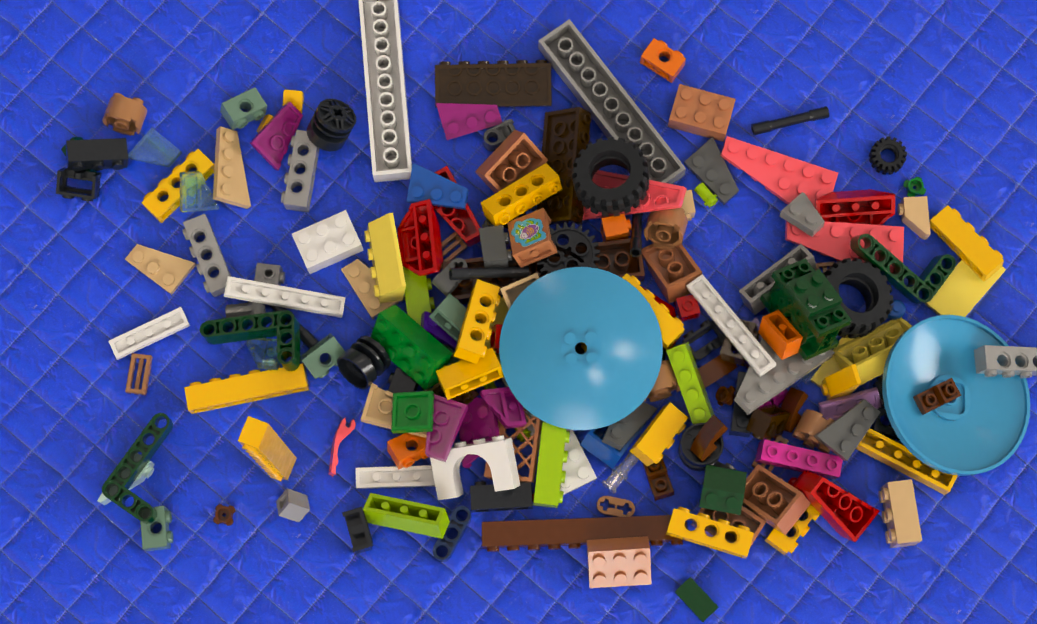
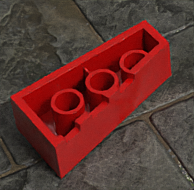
(460, 220)
(838, 507)

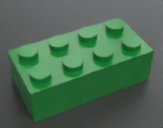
(410, 346)

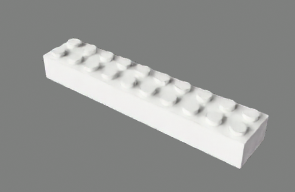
(385, 90)

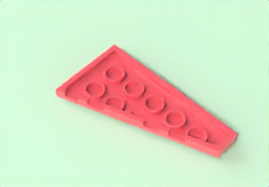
(779, 173)
(658, 196)
(835, 239)

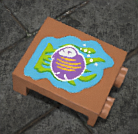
(531, 237)

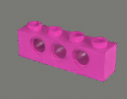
(798, 459)

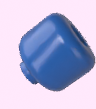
(898, 310)

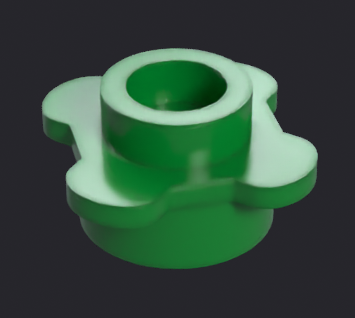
(917, 181)

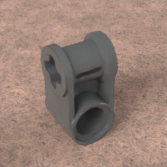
(499, 132)
(442, 279)

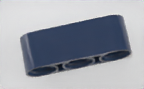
(451, 544)

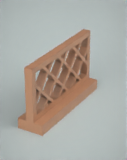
(533, 457)

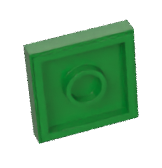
(412, 412)

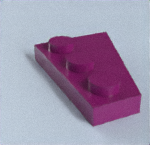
(467, 118)
(276, 135)
(446, 423)

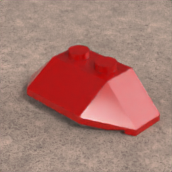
(856, 206)
(420, 239)

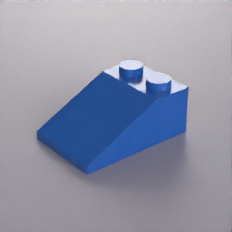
(604, 452)

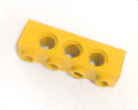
(521, 195)
(163, 210)
(467, 347)
(742, 534)
(788, 544)

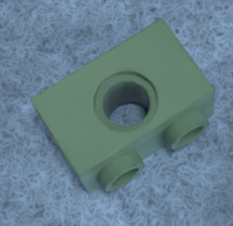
(248, 100)
(311, 357)
(160, 540)

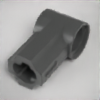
(243, 309)

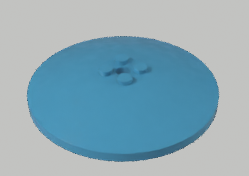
(573, 387)
(974, 429)

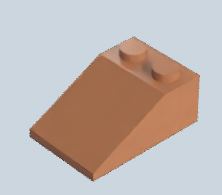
(671, 270)

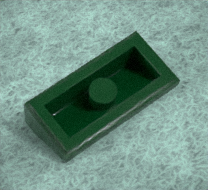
(696, 599)

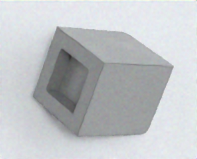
(293, 505)

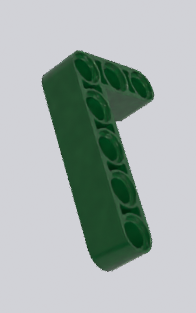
(901, 271)
(258, 331)
(135, 468)

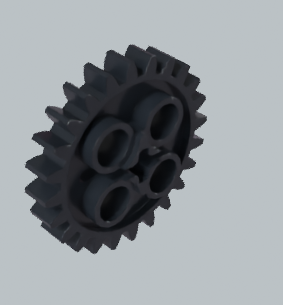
(575, 239)

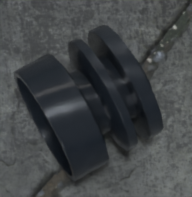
(331, 125)
(363, 362)
(688, 458)

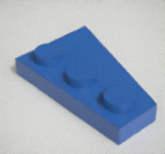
(441, 191)

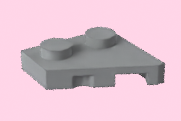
(803, 215)

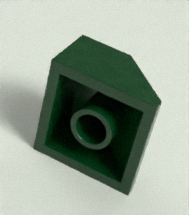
(723, 489)

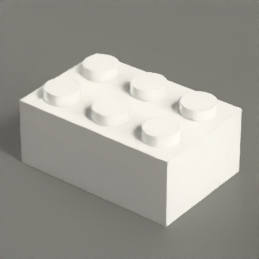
(327, 242)

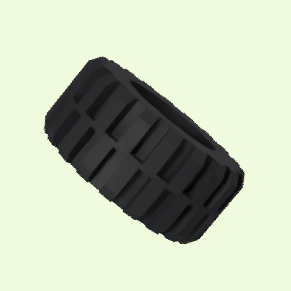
(604, 154)
(873, 289)

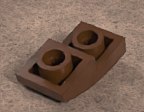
(715, 370)
(937, 396)
(792, 403)
(709, 433)
(659, 480)

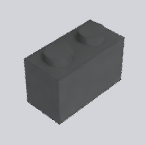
(493, 247)

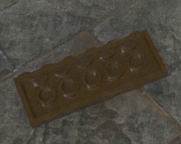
(494, 84)
(563, 138)

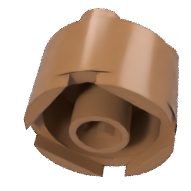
(125, 114)
(666, 228)
(665, 383)
(809, 425)

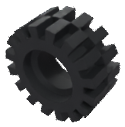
(887, 167)

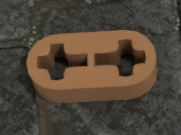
(614, 512)

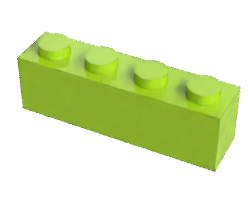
(417, 295)
(690, 383)
(549, 466)
(406, 515)

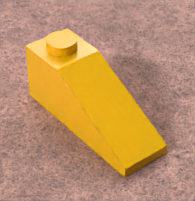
(841, 383)

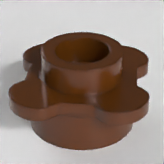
(725, 395)
(220, 510)

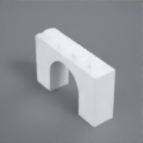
(498, 455)

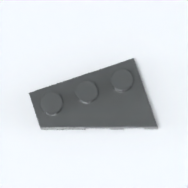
(712, 171)
(848, 430)
(622, 431)

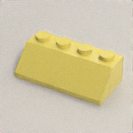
(386, 259)
(871, 350)

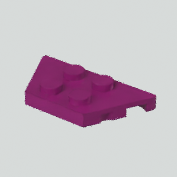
(477, 424)

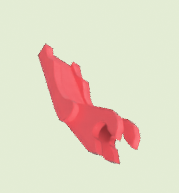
(340, 434)

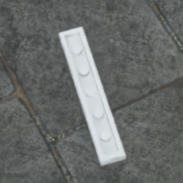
(284, 297)
(731, 325)

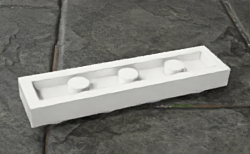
(149, 333)
(393, 478)

